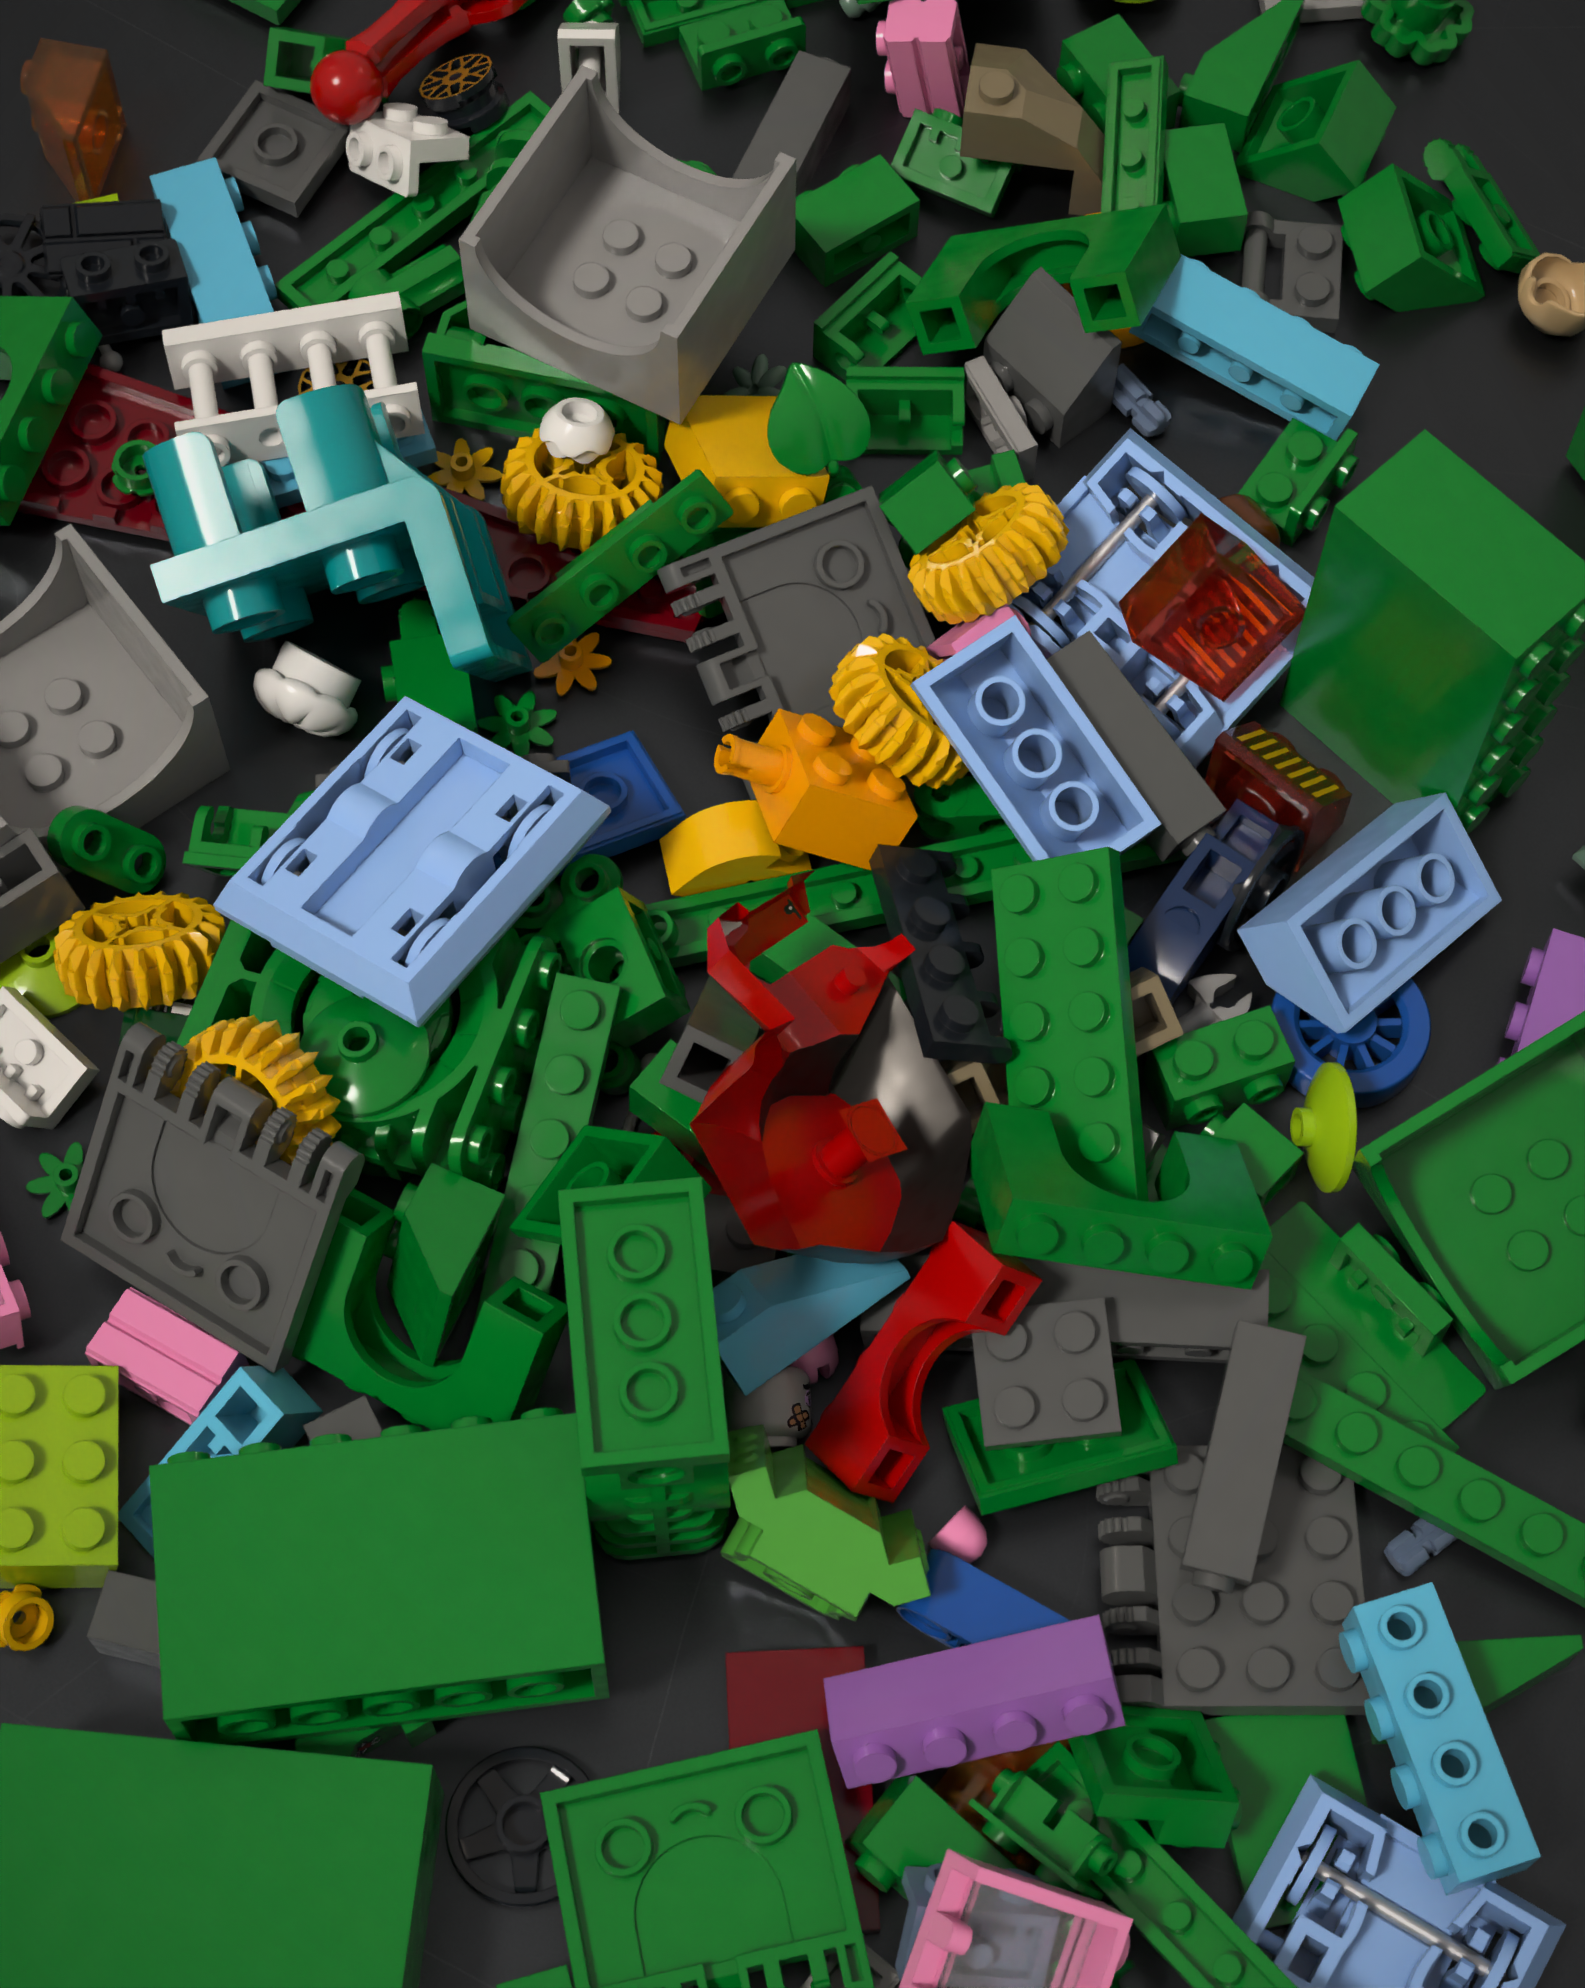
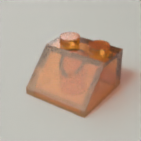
(75, 112)

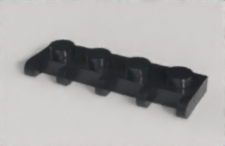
(938, 974)

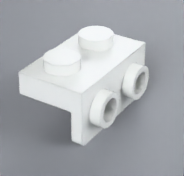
(396, 141)
(38, 1066)

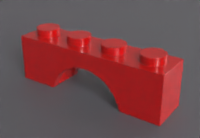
(874, 1424)

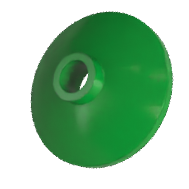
(380, 1073)

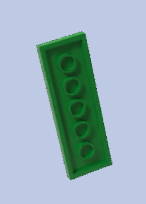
(1072, 1011)

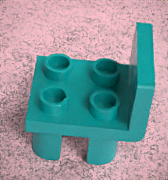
(365, 529)

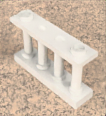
(281, 343)

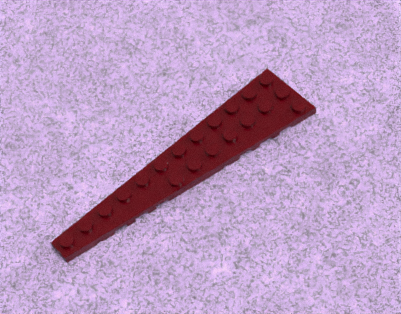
(114, 409)

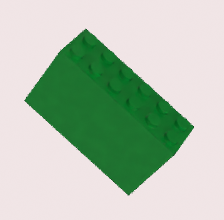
(1436, 633)
(375, 1580)
(210, 1864)

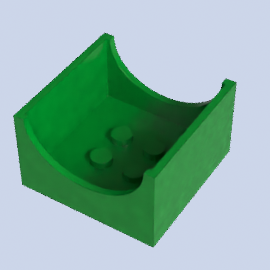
(1495, 1203)

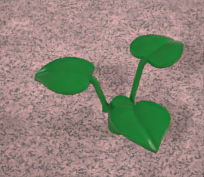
(819, 424)

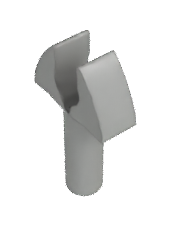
(1203, 991)

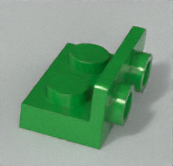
(742, 43)
(932, 162)
(1299, 475)

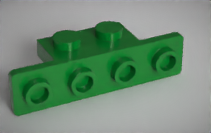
(619, 565)
(1379, 1307)

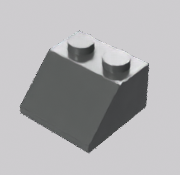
(1050, 361)

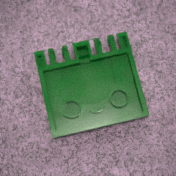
(706, 1872)

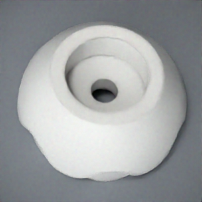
(577, 430)

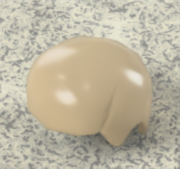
(1553, 294)

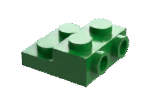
(1161, 1772)

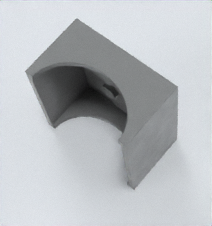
(623, 255)
(95, 705)

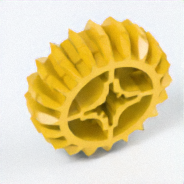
(574, 500)
(990, 554)
(887, 715)
(138, 950)
(270, 1066)

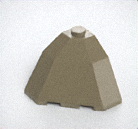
(1029, 119)

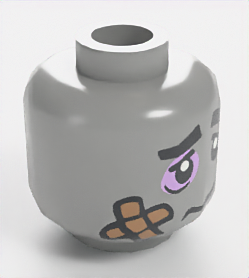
(779, 1404)

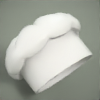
(307, 692)

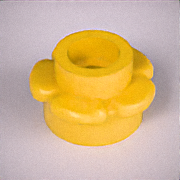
(33, 1624)

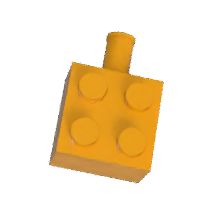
(820, 788)

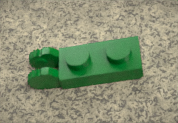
(1480, 205)

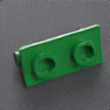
(1021, 1819)

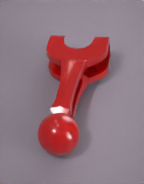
(353, 81)

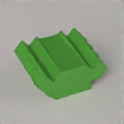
(815, 1534)

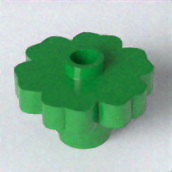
(1419, 27)

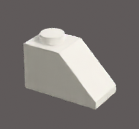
(595, 47)

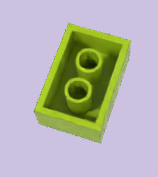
(58, 1475)

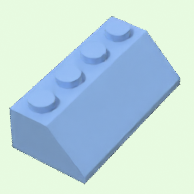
(1033, 748)
(1372, 912)

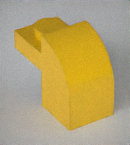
(725, 849)

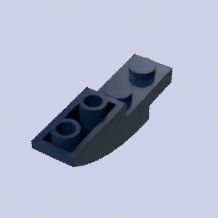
(1199, 899)

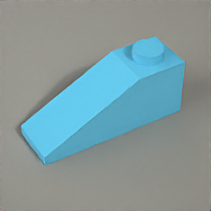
(788, 1307)
(246, 1411)

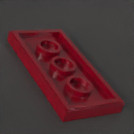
(784, 1695)

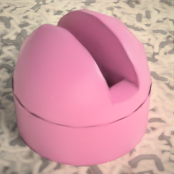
(822, 1356)
(962, 1536)

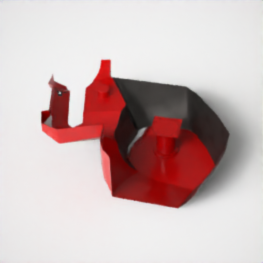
(833, 1117)

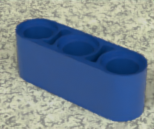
(972, 1605)

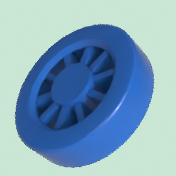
(1370, 1082)

